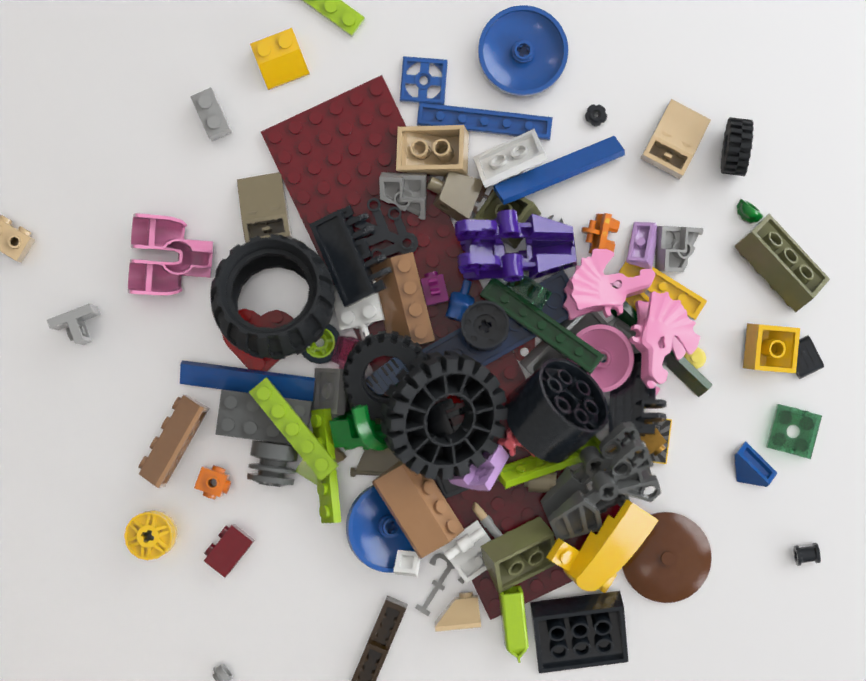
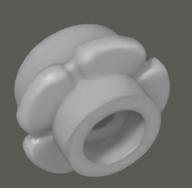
(222, 673)

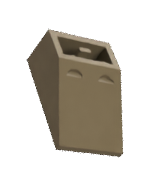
(263, 206)

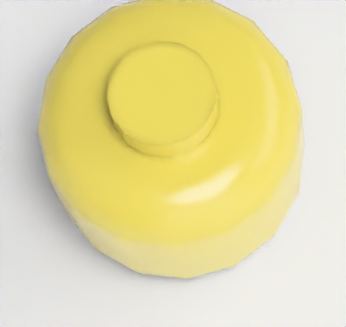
(697, 358)

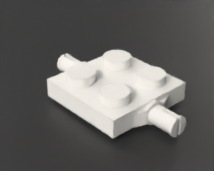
(359, 314)

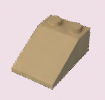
(432, 149)

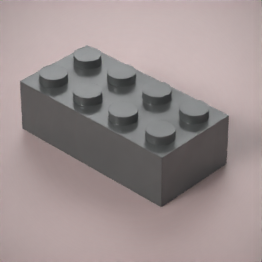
(244, 418)

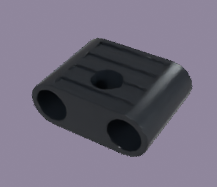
(808, 358)

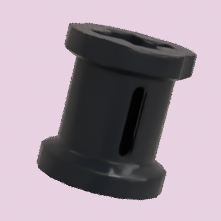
(807, 554)

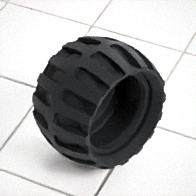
(265, 254)

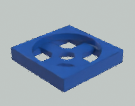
(408, 62)

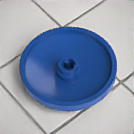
(523, 50)
(374, 532)

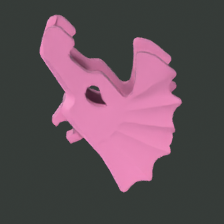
(593, 291)
(660, 325)

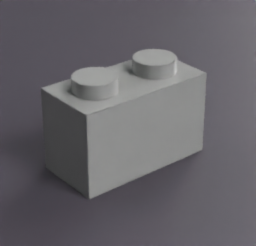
(211, 114)

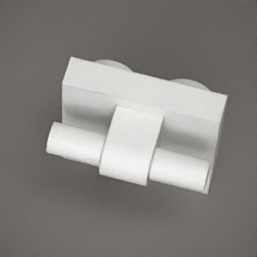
(466, 552)

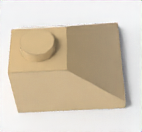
(460, 613)

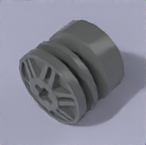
(272, 463)

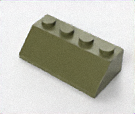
(782, 263)

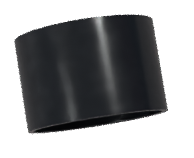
(556, 410)

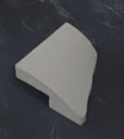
(405, 191)
(675, 247)

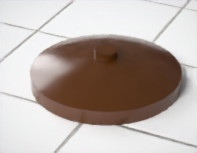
(670, 560)

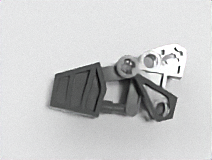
(575, 509)

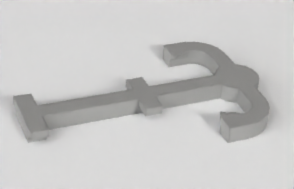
(438, 585)

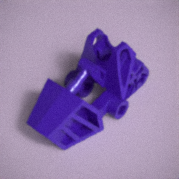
(548, 247)

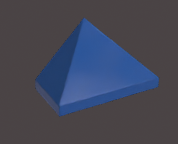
(752, 467)

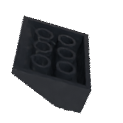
(579, 631)

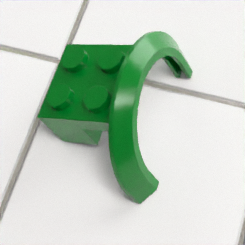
(357, 430)

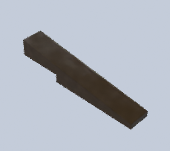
(380, 640)

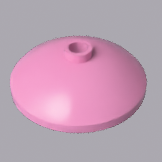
(619, 355)

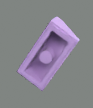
(642, 244)

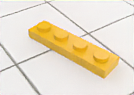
(662, 283)

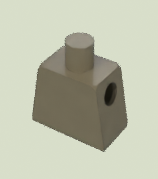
(455, 194)

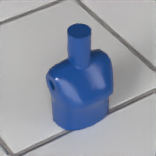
(459, 302)

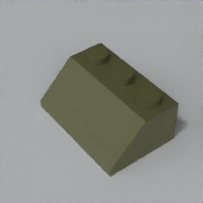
(518, 554)

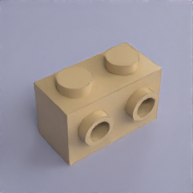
(14, 241)

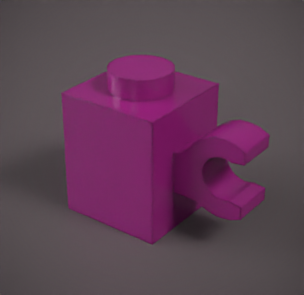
(434, 289)

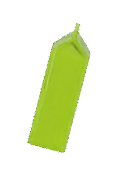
(514, 621)

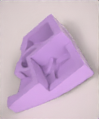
(485, 475)

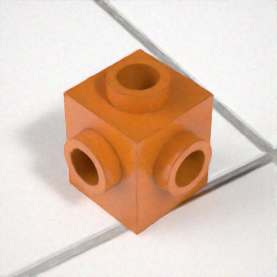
(204, 482)

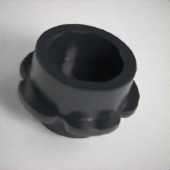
(596, 121)

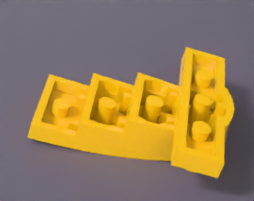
(606, 552)

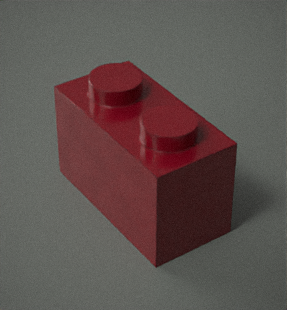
(228, 550)

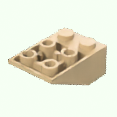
(675, 139)

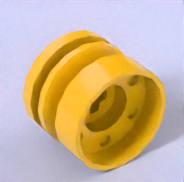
(163, 531)

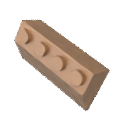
(404, 300)
(173, 441)
(418, 508)

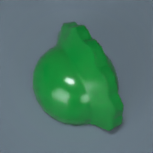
(748, 211)

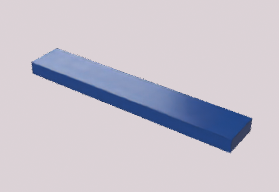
(484, 120)
(559, 170)
(245, 379)

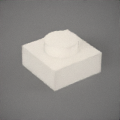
(407, 563)

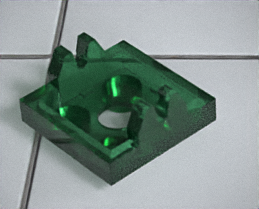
(806, 422)

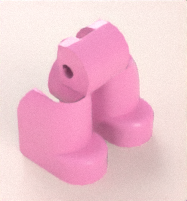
(165, 234)

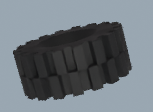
(737, 146)

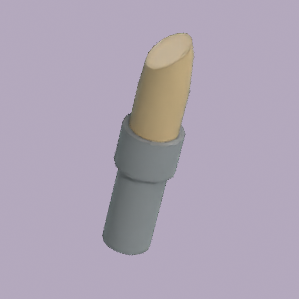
(486, 520)

